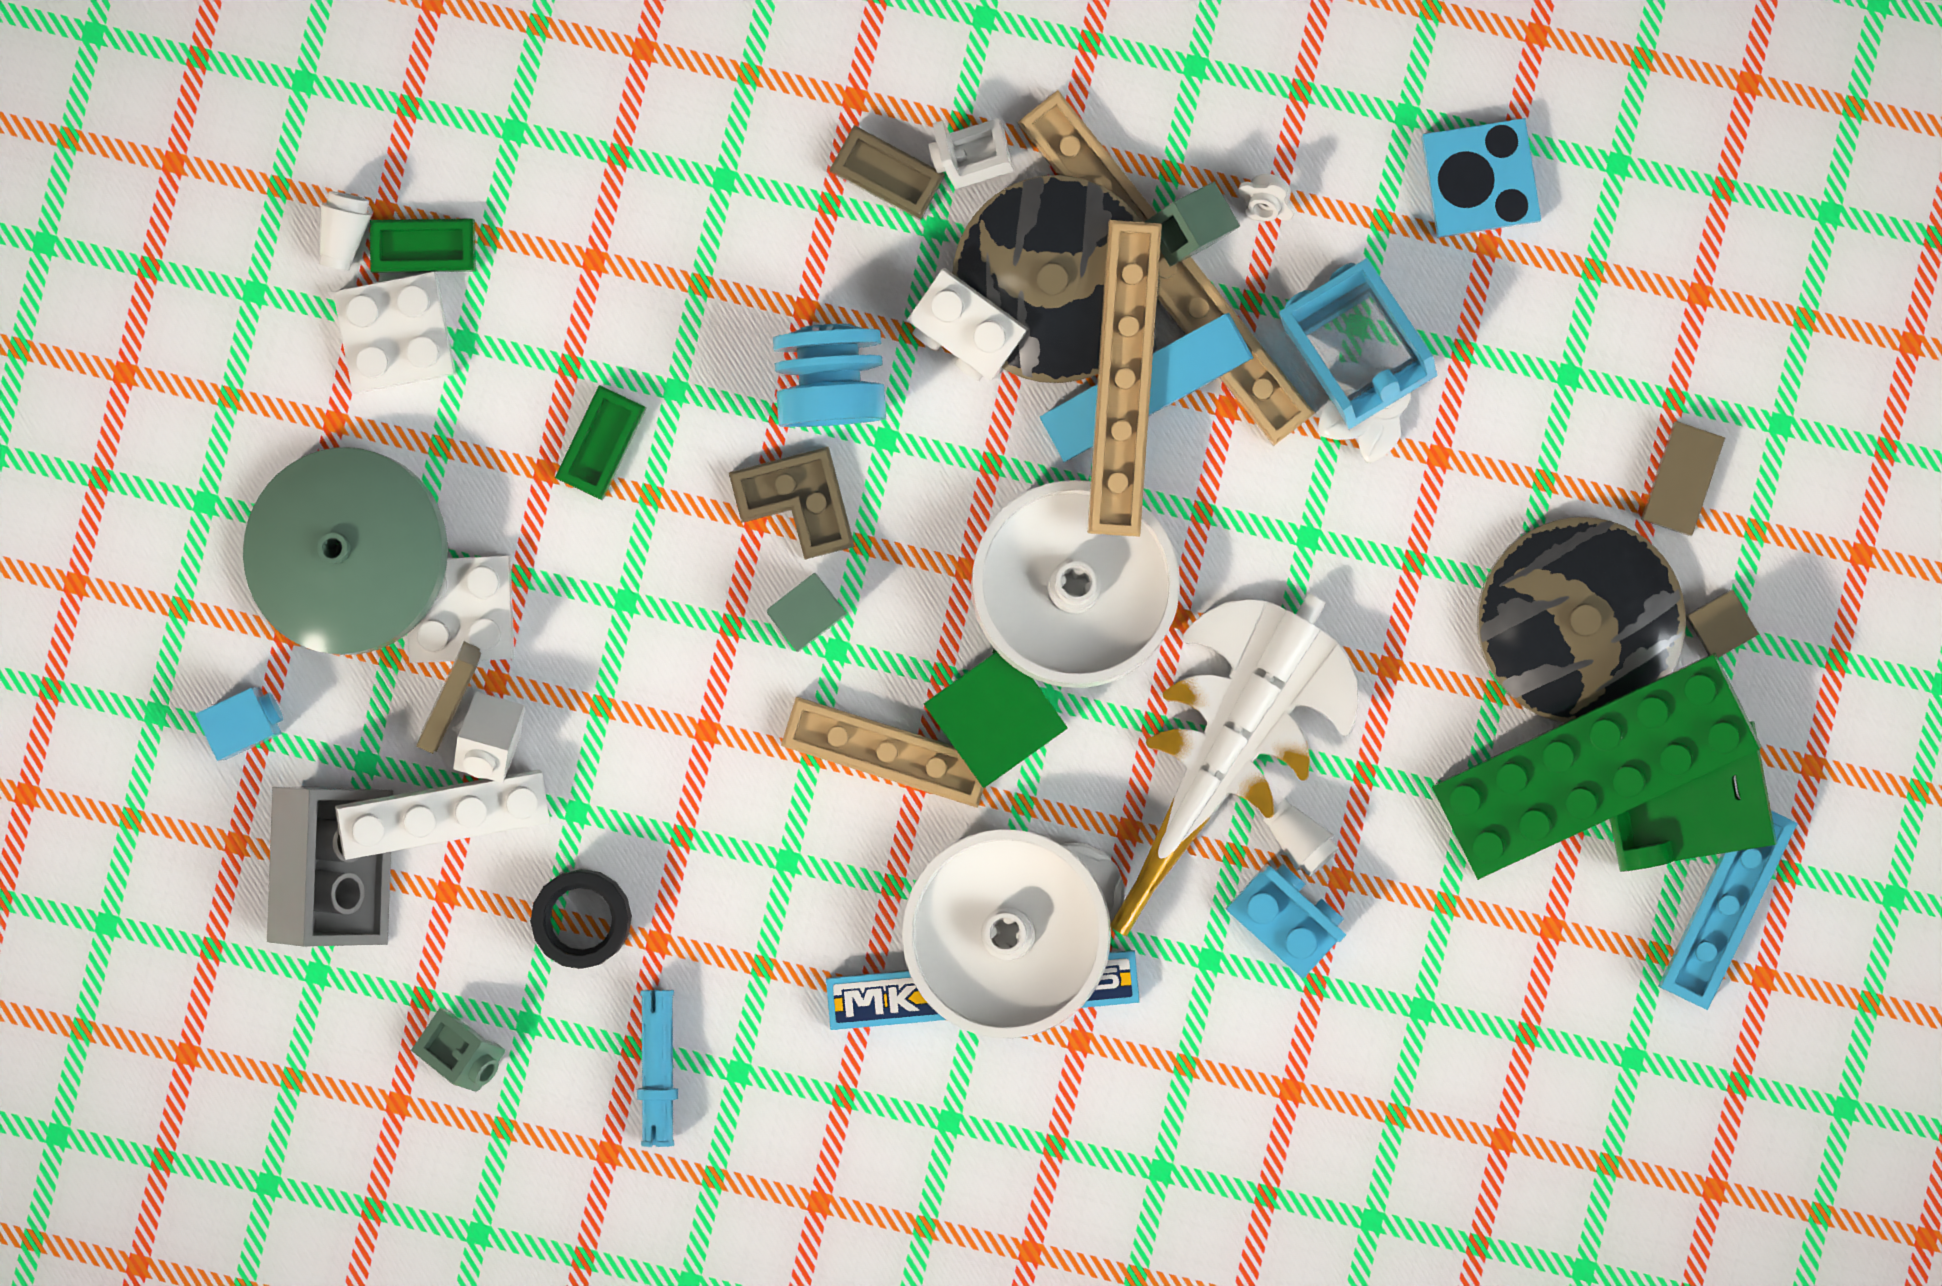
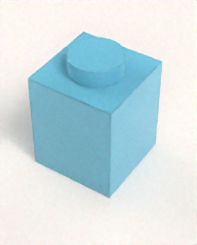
(240, 722)

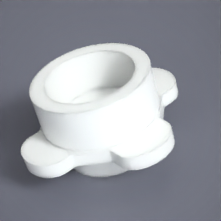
(1267, 198)

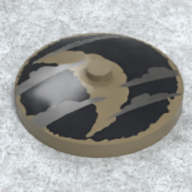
(1043, 262)
(1579, 616)

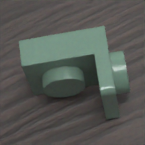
(458, 1051)

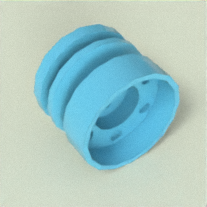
(829, 377)

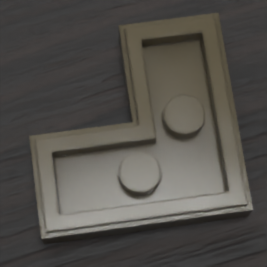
(799, 484)

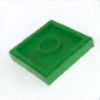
(995, 717)

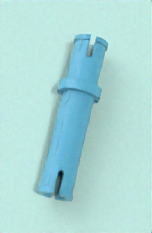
(657, 1068)

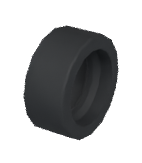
(542, 926)

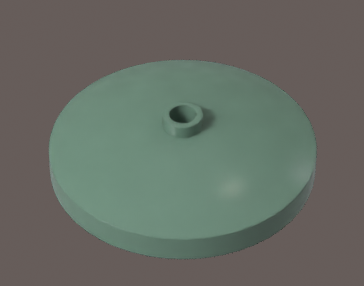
(388, 558)

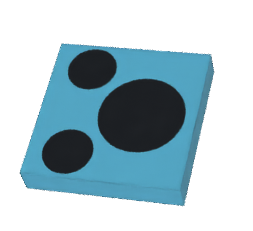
(1481, 178)

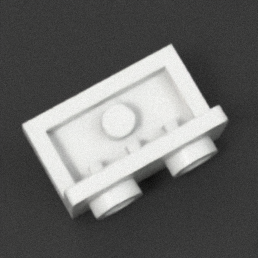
(966, 325)

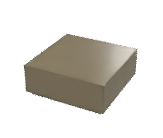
(1722, 624)

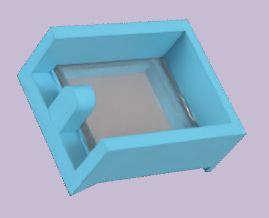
(1358, 342)

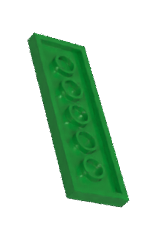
(1597, 766)

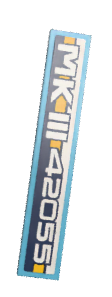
(894, 998)

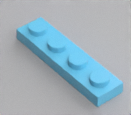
(1723, 918)

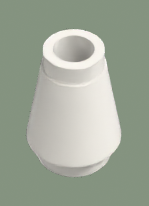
(342, 228)
(1301, 838)

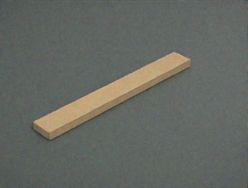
(1183, 287)

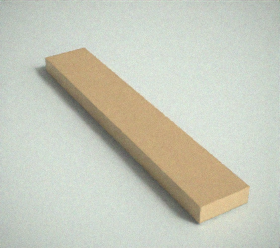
(1124, 378)

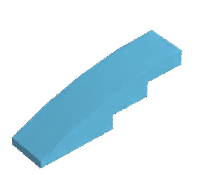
(1175, 374)

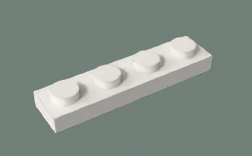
(442, 814)

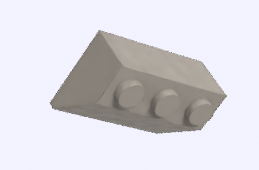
(312, 888)

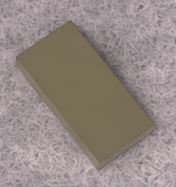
(887, 172)
(1683, 478)
(449, 697)

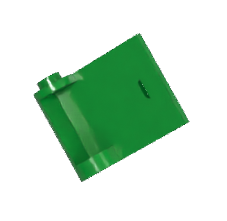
(1698, 818)

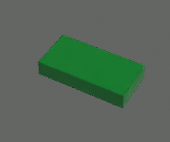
(422, 245)
(600, 442)

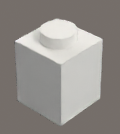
(488, 737)

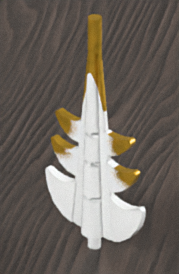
(1275, 665)

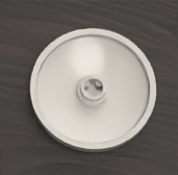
(1071, 600)
(1006, 934)

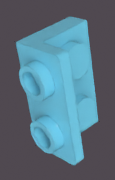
(1286, 920)

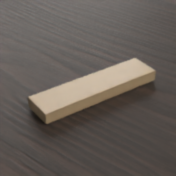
(880, 751)

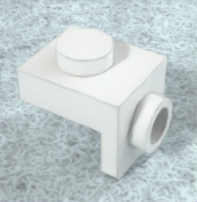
(971, 153)

